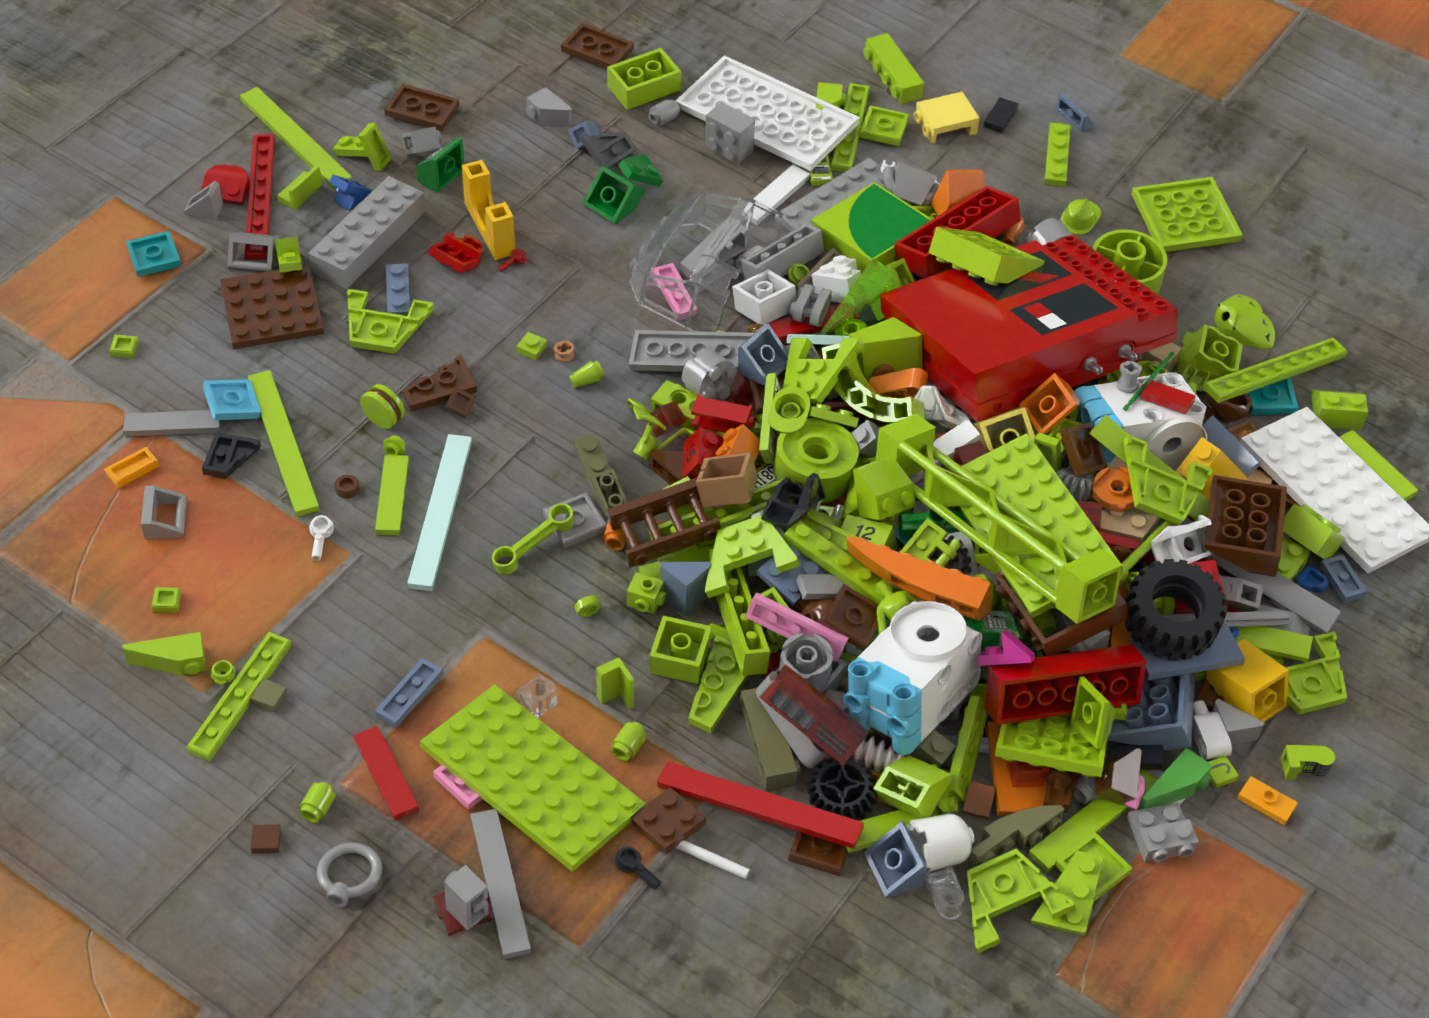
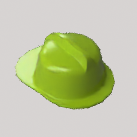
(1081, 216)
(789, 410)

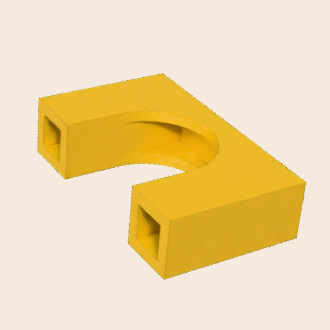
(492, 220)

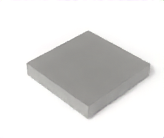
(587, 521)

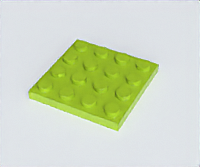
(1186, 214)
(1052, 744)

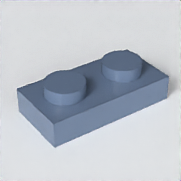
(1343, 578)

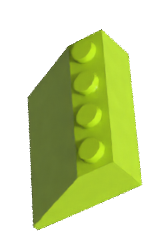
(982, 255)

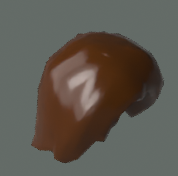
(1231, 409)

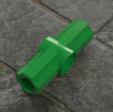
(910, 522)

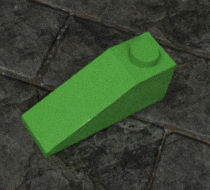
(1179, 781)

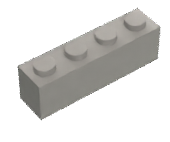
(795, 247)

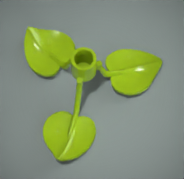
(649, 442)

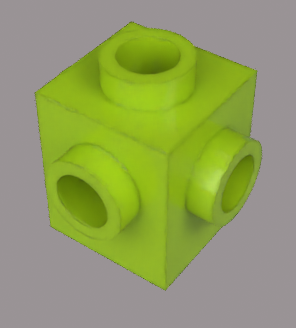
(646, 593)

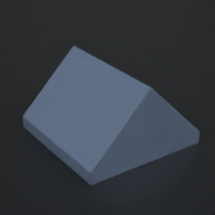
(762, 355)
(684, 583)
(896, 862)

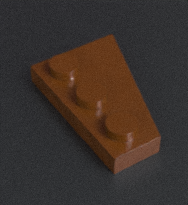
(439, 386)

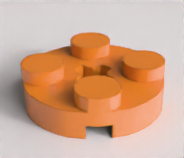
(1104, 493)

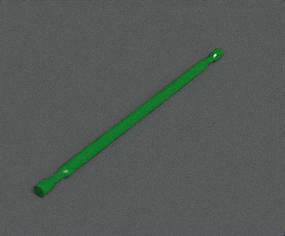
(1153, 375)

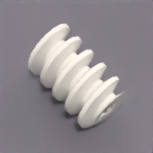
(875, 754)

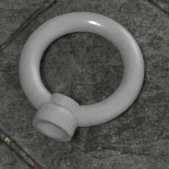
(339, 893)

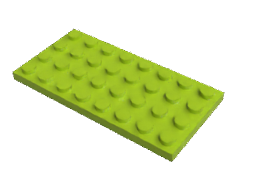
(1030, 484)
(533, 776)

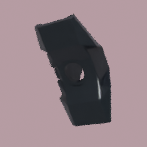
(785, 514)

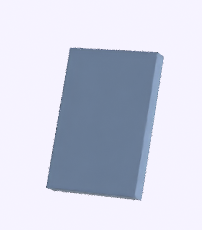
(1224, 440)

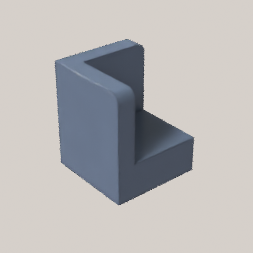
(585, 127)

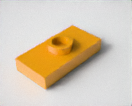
(1267, 800)

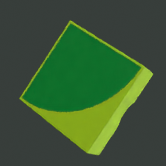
(868, 225)

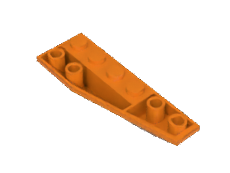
(925, 579)

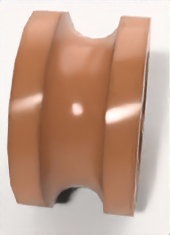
(564, 356)

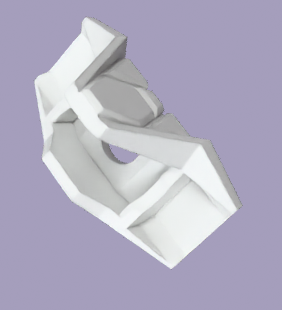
(938, 409)
(1170, 542)

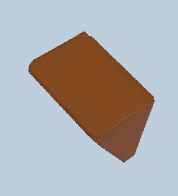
(979, 799)

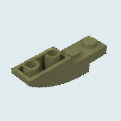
(598, 473)
(1018, 828)

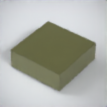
(269, 695)

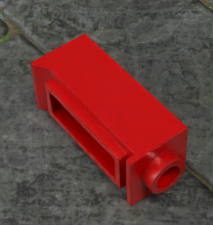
(721, 415)

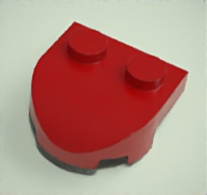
(232, 182)
(458, 253)

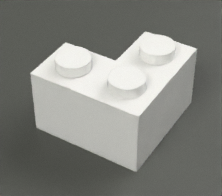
(836, 276)

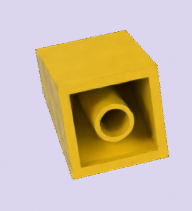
(1212, 457)
(1256, 686)

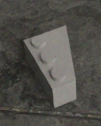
(733, 249)

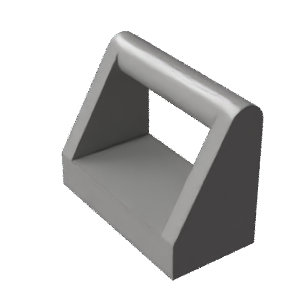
(251, 238)
(156, 496)

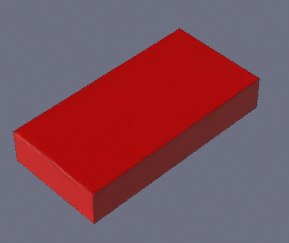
(1168, 397)

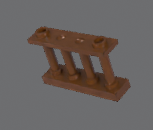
(655, 504)

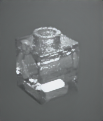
(536, 704)

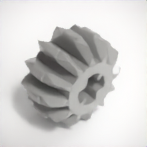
(1079, 487)

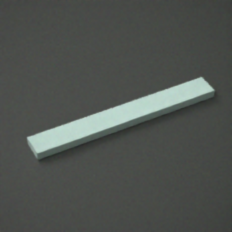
(439, 513)

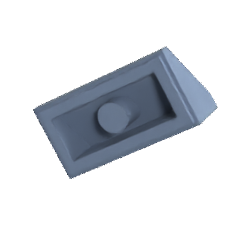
(1073, 113)

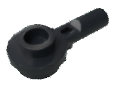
(629, 861)

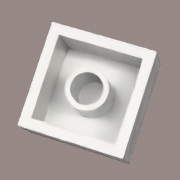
(764, 297)

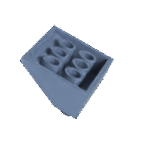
(1162, 715)

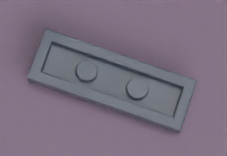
(398, 289)
(409, 692)

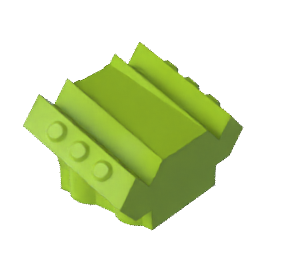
(1208, 356)

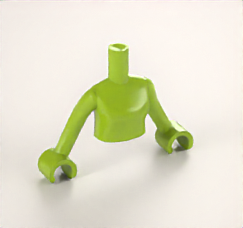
(891, 603)

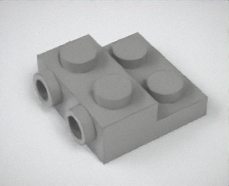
(1162, 832)

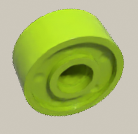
(1136, 255)
(819, 449)

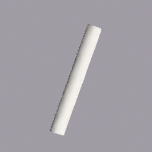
(713, 859)

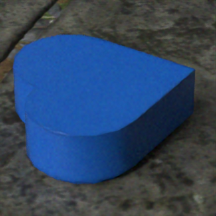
(1312, 580)

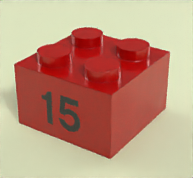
(697, 447)

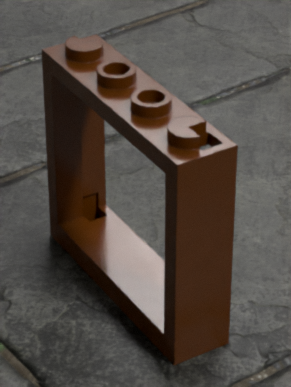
(1066, 637)

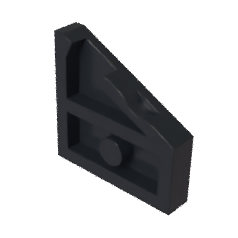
(228, 454)

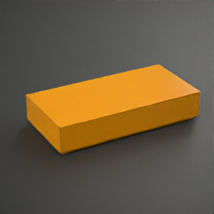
(131, 467)

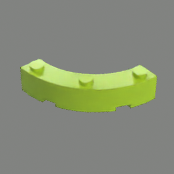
(863, 398)

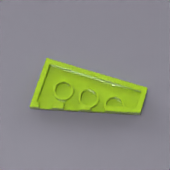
(718, 686)

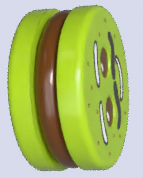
(382, 406)

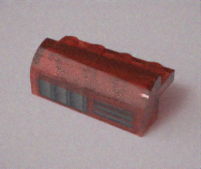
(814, 714)

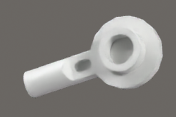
(320, 528)

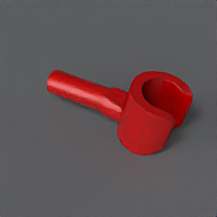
(517, 256)

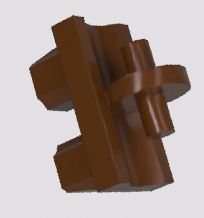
(1060, 788)

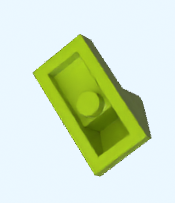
(288, 254)

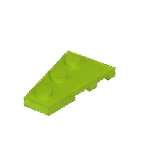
(1080, 884)

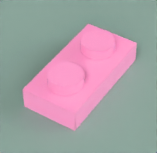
(456, 787)

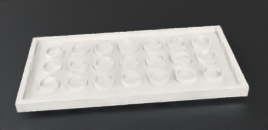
(782, 114)
(1338, 486)

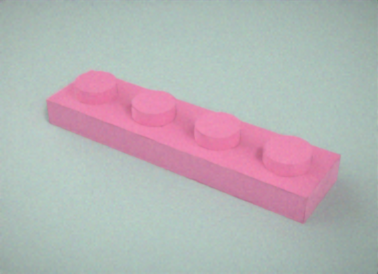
(788, 623)

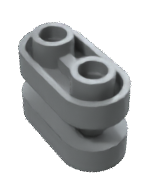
(805, 297)

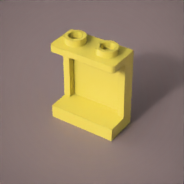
(945, 115)

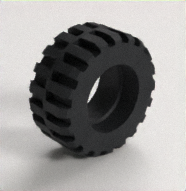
(1186, 584)

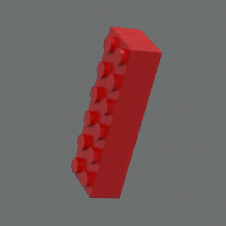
(983, 212)
(1050, 683)

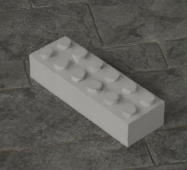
(366, 232)

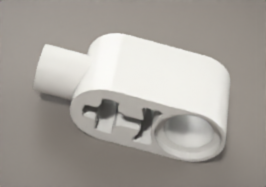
(1209, 733)

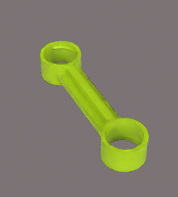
(533, 538)

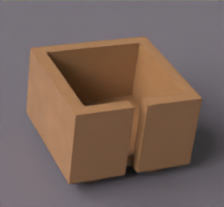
(727, 480)

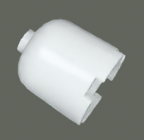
(942, 840)

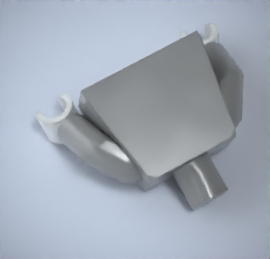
(909, 183)

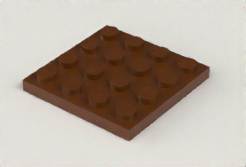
(271, 307)

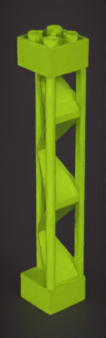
(1080, 587)

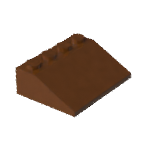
(1246, 523)

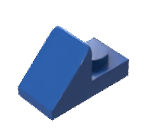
(349, 191)

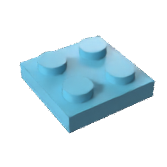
(231, 399)

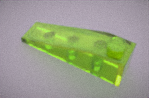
(865, 291)

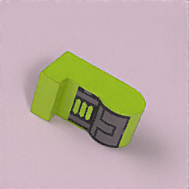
(1306, 760)

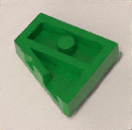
(641, 170)

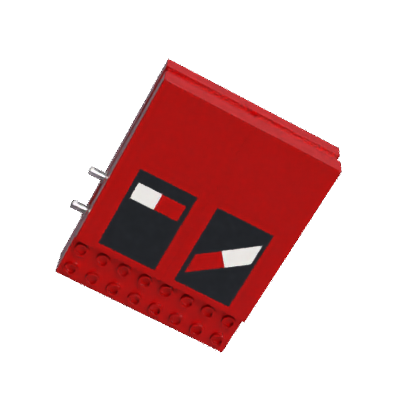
(1005, 340)

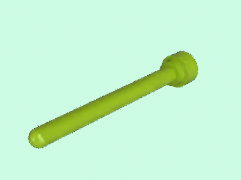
(1132, 559)

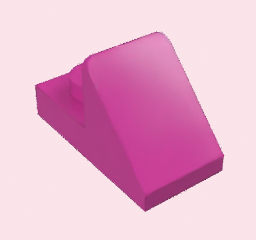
(1013, 652)

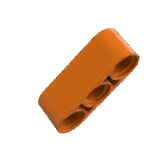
(899, 383)

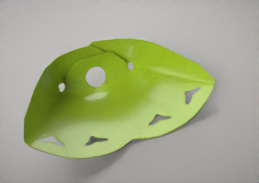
(1246, 320)

